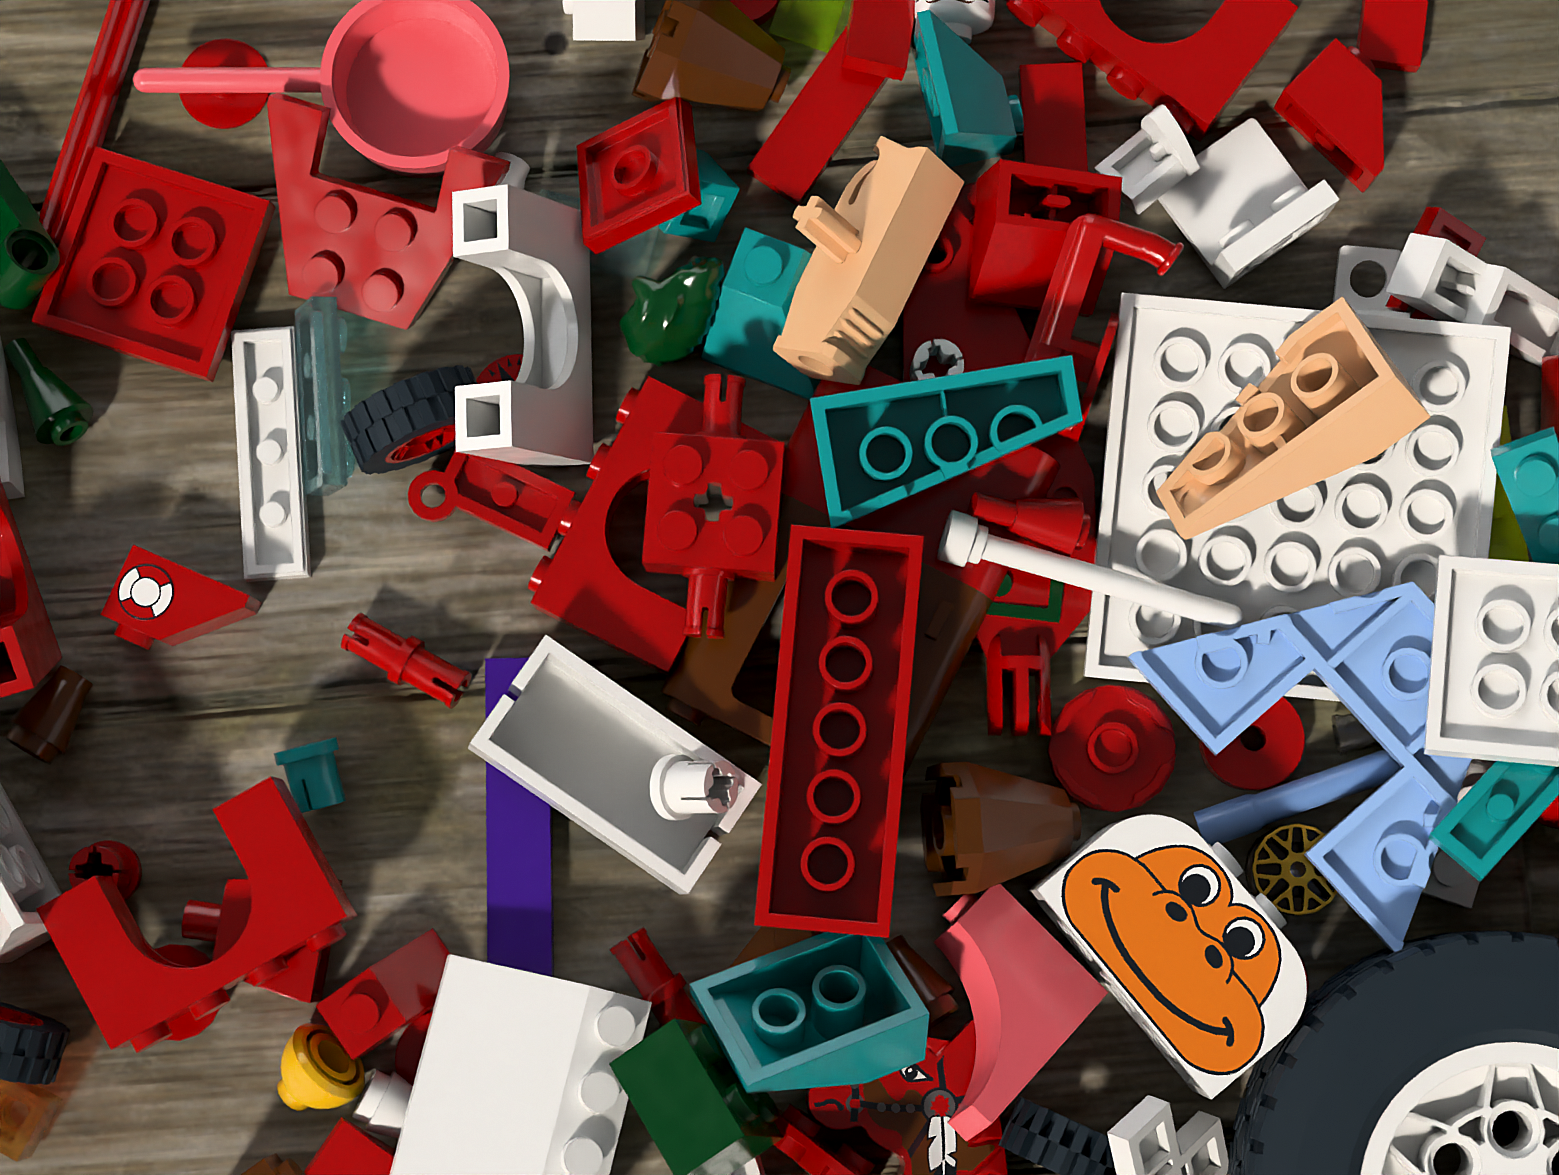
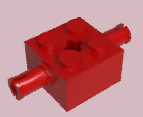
(685, 474)

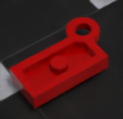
(498, 495)

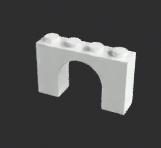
(541, 255)

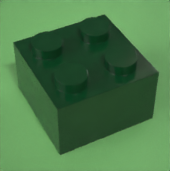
(695, 1101)

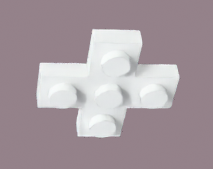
(1149, 1145)

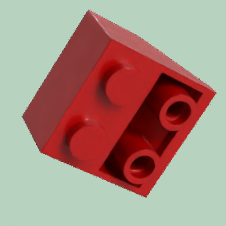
(1022, 227)

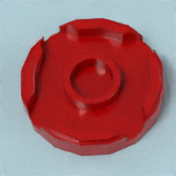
(1112, 748)

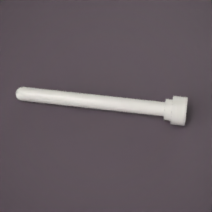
(968, 541)

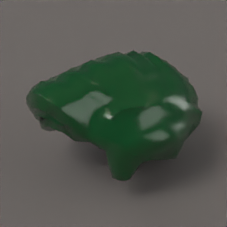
(673, 312)

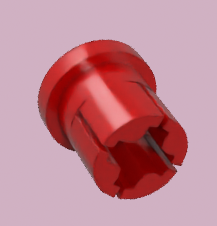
(109, 853)

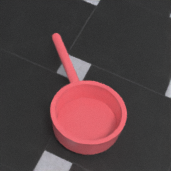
(397, 79)

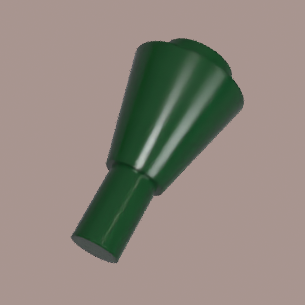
(53, 406)

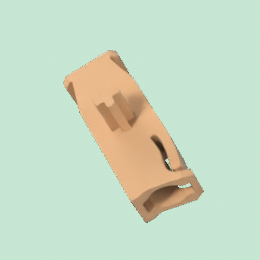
(865, 260)

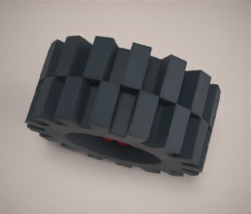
(1056, 1141)

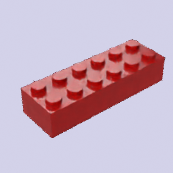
(839, 731)

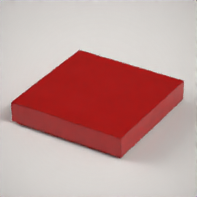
(638, 174)

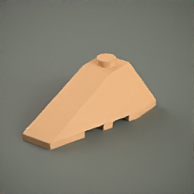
(1313, 416)

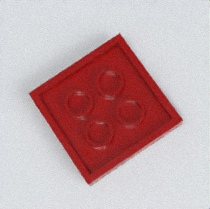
(154, 264)

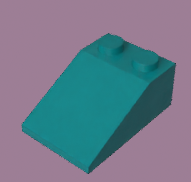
(815, 1014)

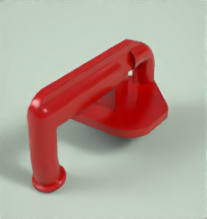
(1068, 288)

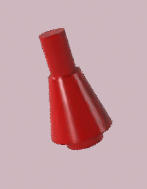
(1049, 523)

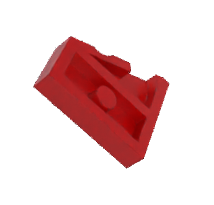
(812, 1152)

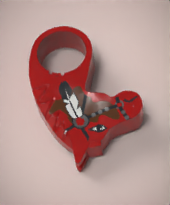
(911, 1112)

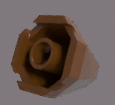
(711, 58)
(991, 826)

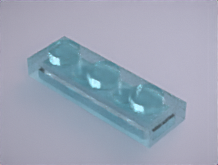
(323, 396)

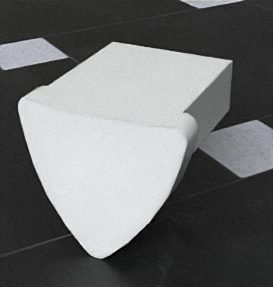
(1151, 160)

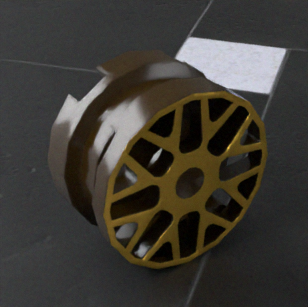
(1284, 873)

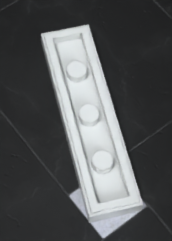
(270, 454)

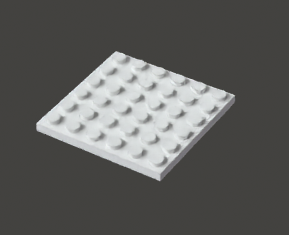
(1335, 540)

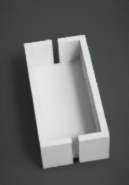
(592, 758)

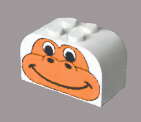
(1179, 945)

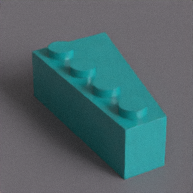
(920, 433)

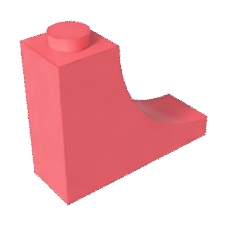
(1022, 998)

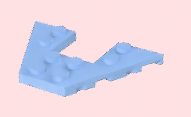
(1378, 664)

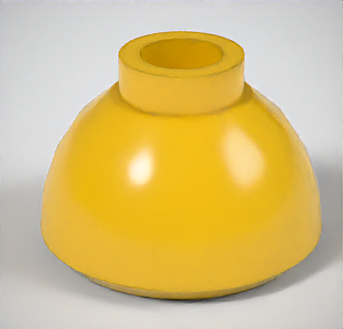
(318, 1070)

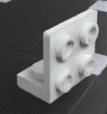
(1244, 203)

